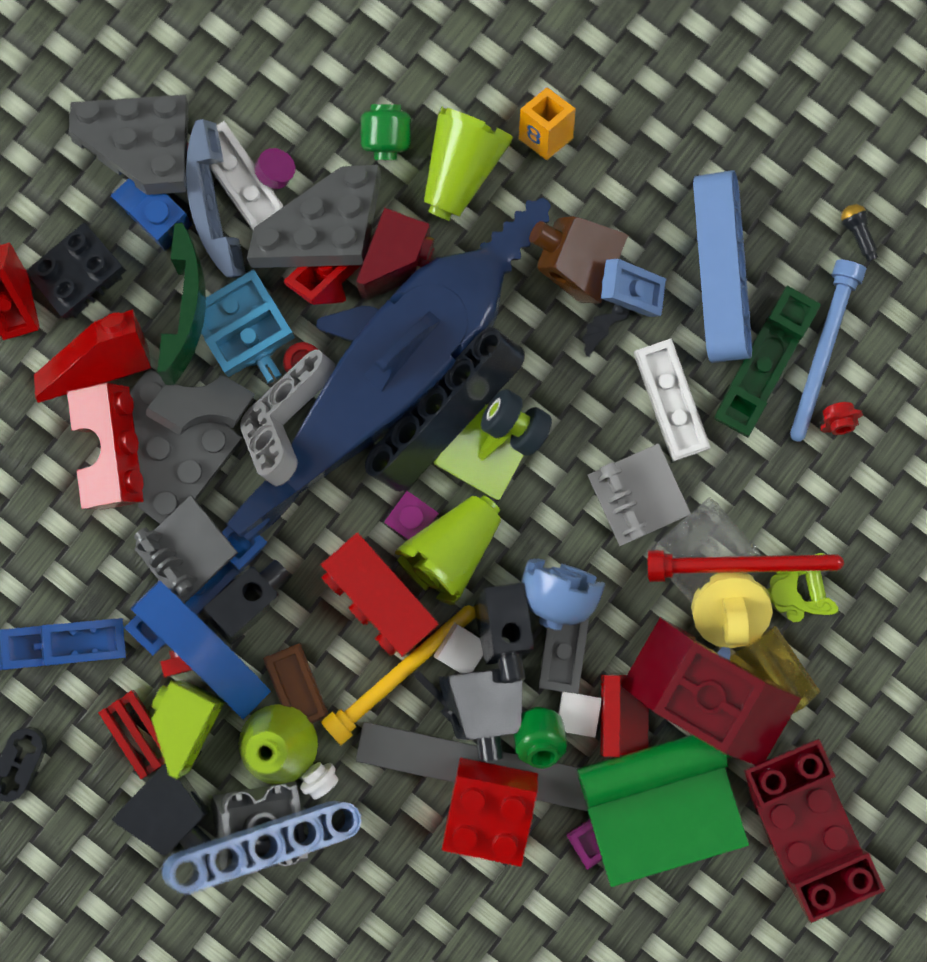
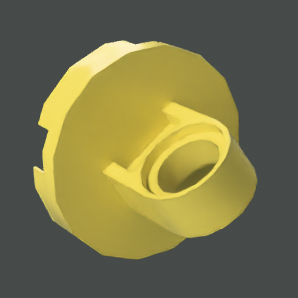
(731, 610)

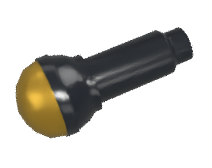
(855, 220)

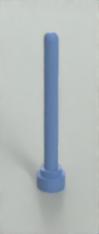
(847, 277)

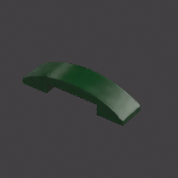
(179, 348)
(770, 354)

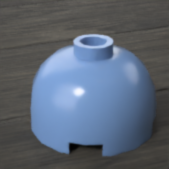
(561, 593)

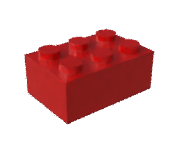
(377, 596)

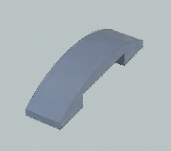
(202, 152)

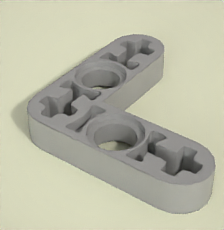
(265, 419)

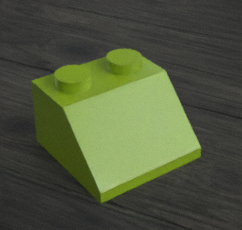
(183, 723)

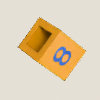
(546, 123)

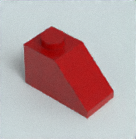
(17, 304)

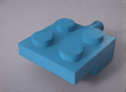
(245, 326)

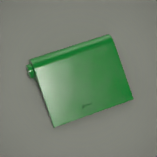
(661, 808)

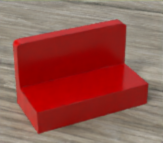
(621, 719)

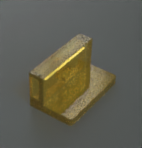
(773, 658)

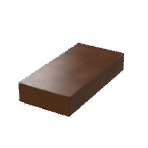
(296, 682)

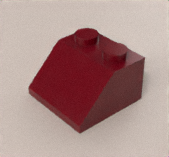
(394, 254)

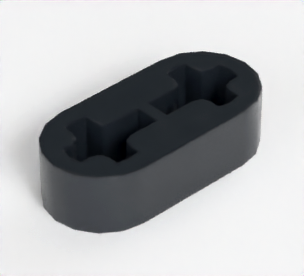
(27, 768)

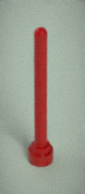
(665, 566)

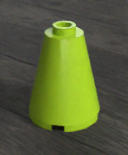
(461, 161)
(451, 548)
(290, 737)

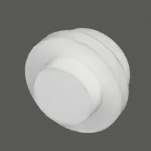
(319, 780)

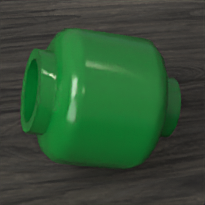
(385, 131)
(540, 737)

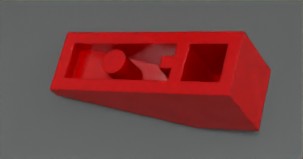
(98, 355)

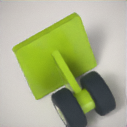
(495, 443)

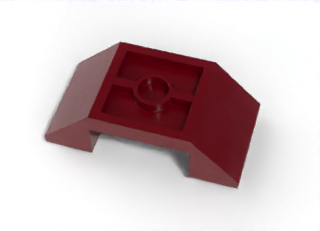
(709, 694)
(811, 831)

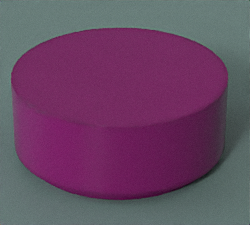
(274, 168)

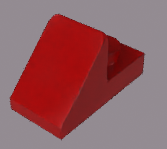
(320, 283)

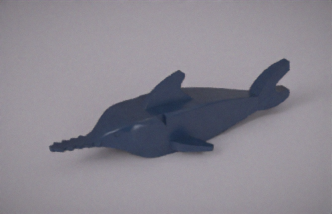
(393, 360)

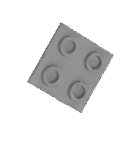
(638, 494)

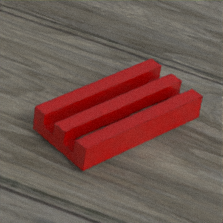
(122, 740)

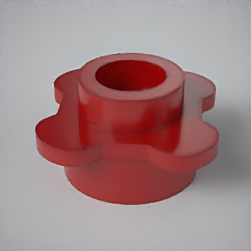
(840, 418)

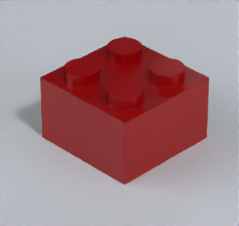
(490, 812)

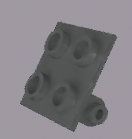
(185, 549)

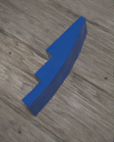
(62, 643)

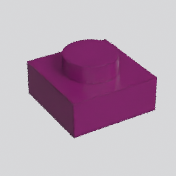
(410, 516)

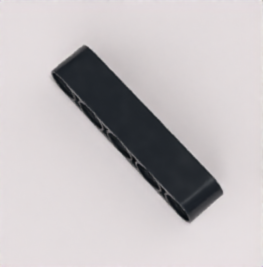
(445, 410)

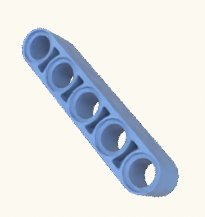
(722, 267)
(242, 846)

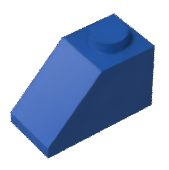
(152, 212)

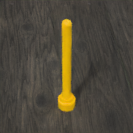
(343, 722)

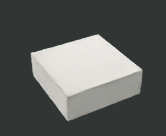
(460, 650)
(579, 713)

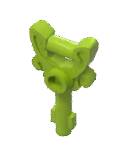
(786, 598)

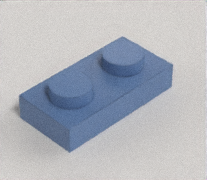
(633, 288)

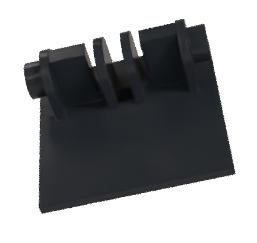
(75, 271)

